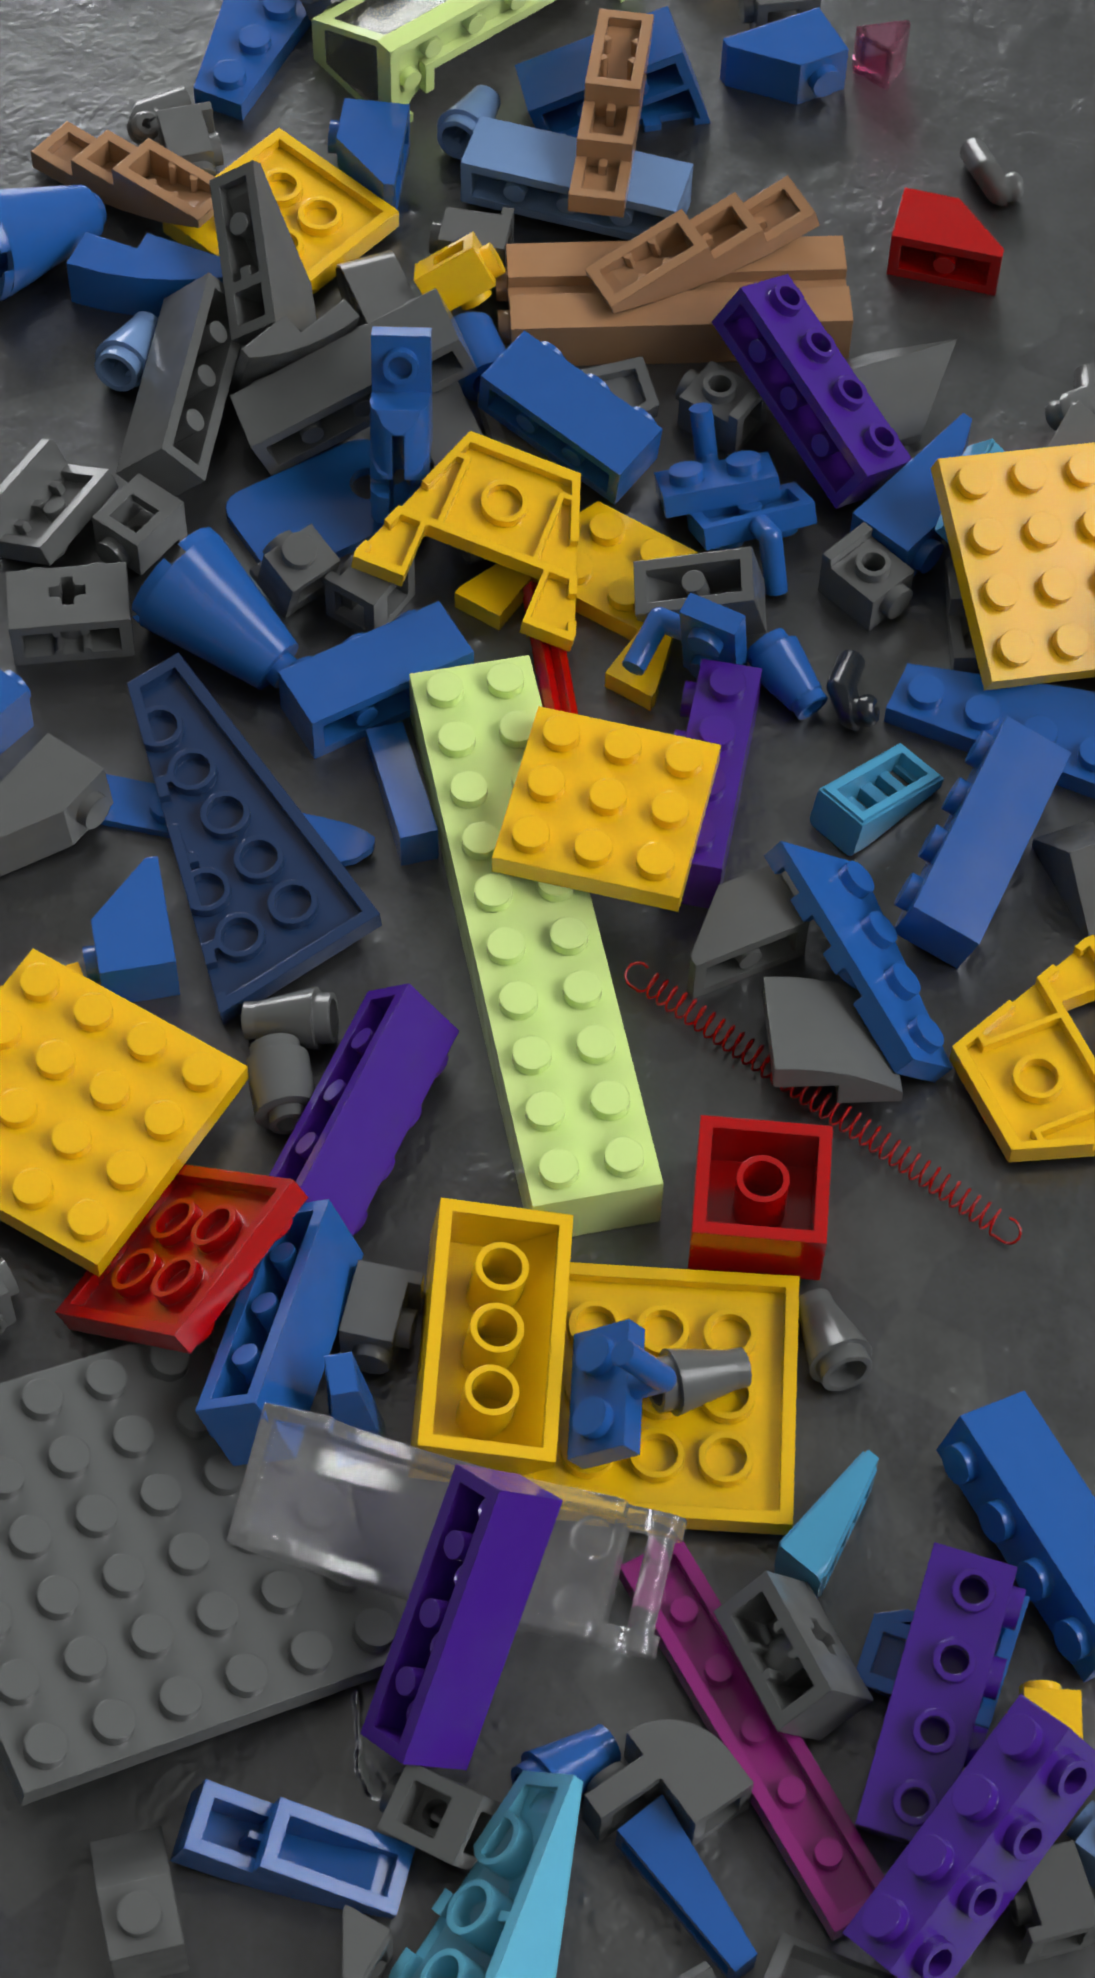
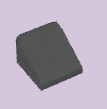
(365, 1945)

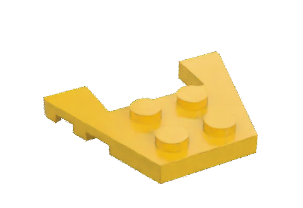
(499, 509)
(605, 591)
(1034, 1068)

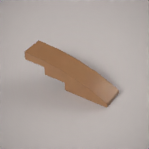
(611, 113)
(128, 177)
(695, 251)

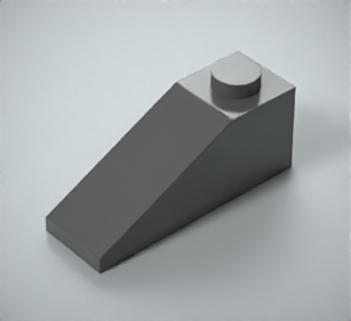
(257, 256)
(49, 803)

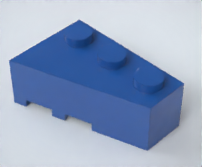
(556, 82)

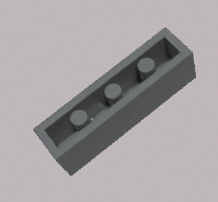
(182, 390)
(330, 390)

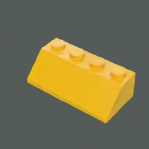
(493, 1336)

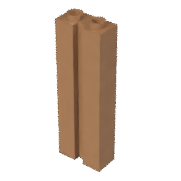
(560, 305)

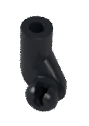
(843, 691)

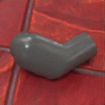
(143, 119)
(989, 175)
(1083, 390)

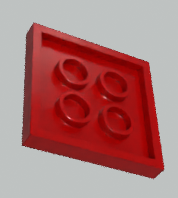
(185, 1259)

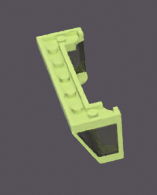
(394, 45)

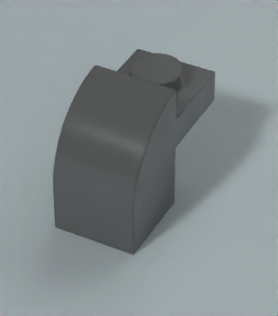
(675, 1760)

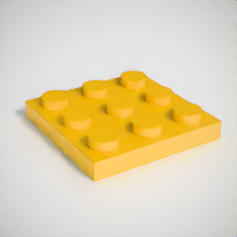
(323, 208)
(607, 808)

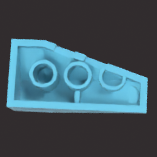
(515, 1897)

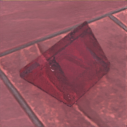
(881, 51)

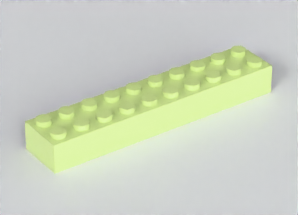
(533, 965)

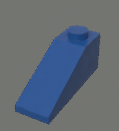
(907, 505)

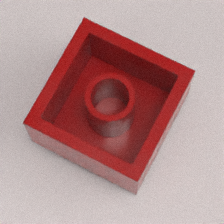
(761, 1197)

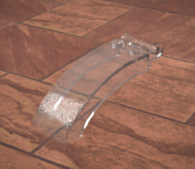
(368, 1505)

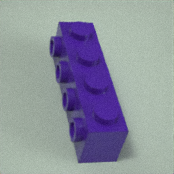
(811, 390)
(720, 712)
(367, 1101)
(461, 1617)
(939, 1690)
(977, 1846)

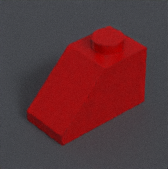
(943, 244)

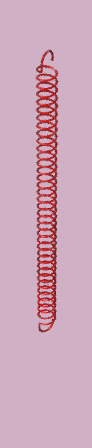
(828, 1096)

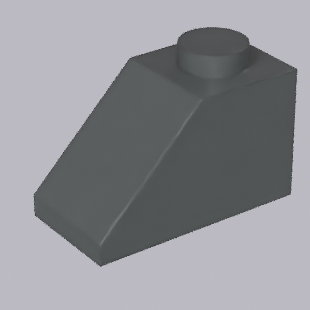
(720, 576)
(746, 931)
(139, 1905)

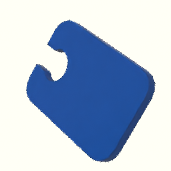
(312, 494)

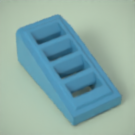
(854, 826)
(819, 1537)

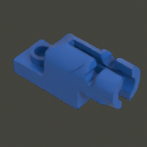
(399, 412)

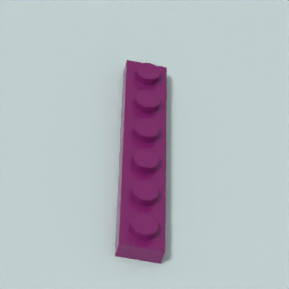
(788, 1784)

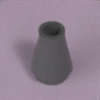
(303, 1013)
(832, 1343)
(702, 1377)

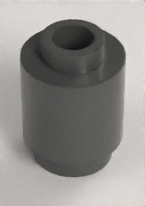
(279, 1081)

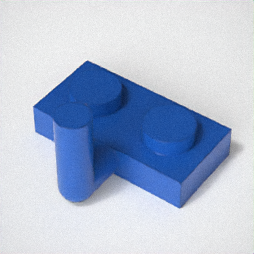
(714, 482)
(759, 520)
(701, 626)
(607, 1392)

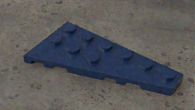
(251, 864)

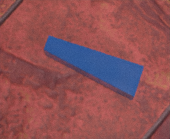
(403, 794)
(349, 1395)
(676, 1873)

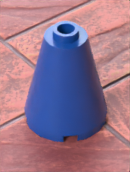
(43, 230)
(215, 612)

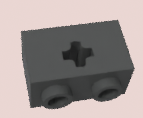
(69, 613)
(793, 1656)

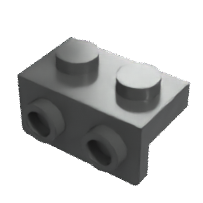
(48, 504)

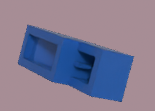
(131, 278)
(291, 1851)

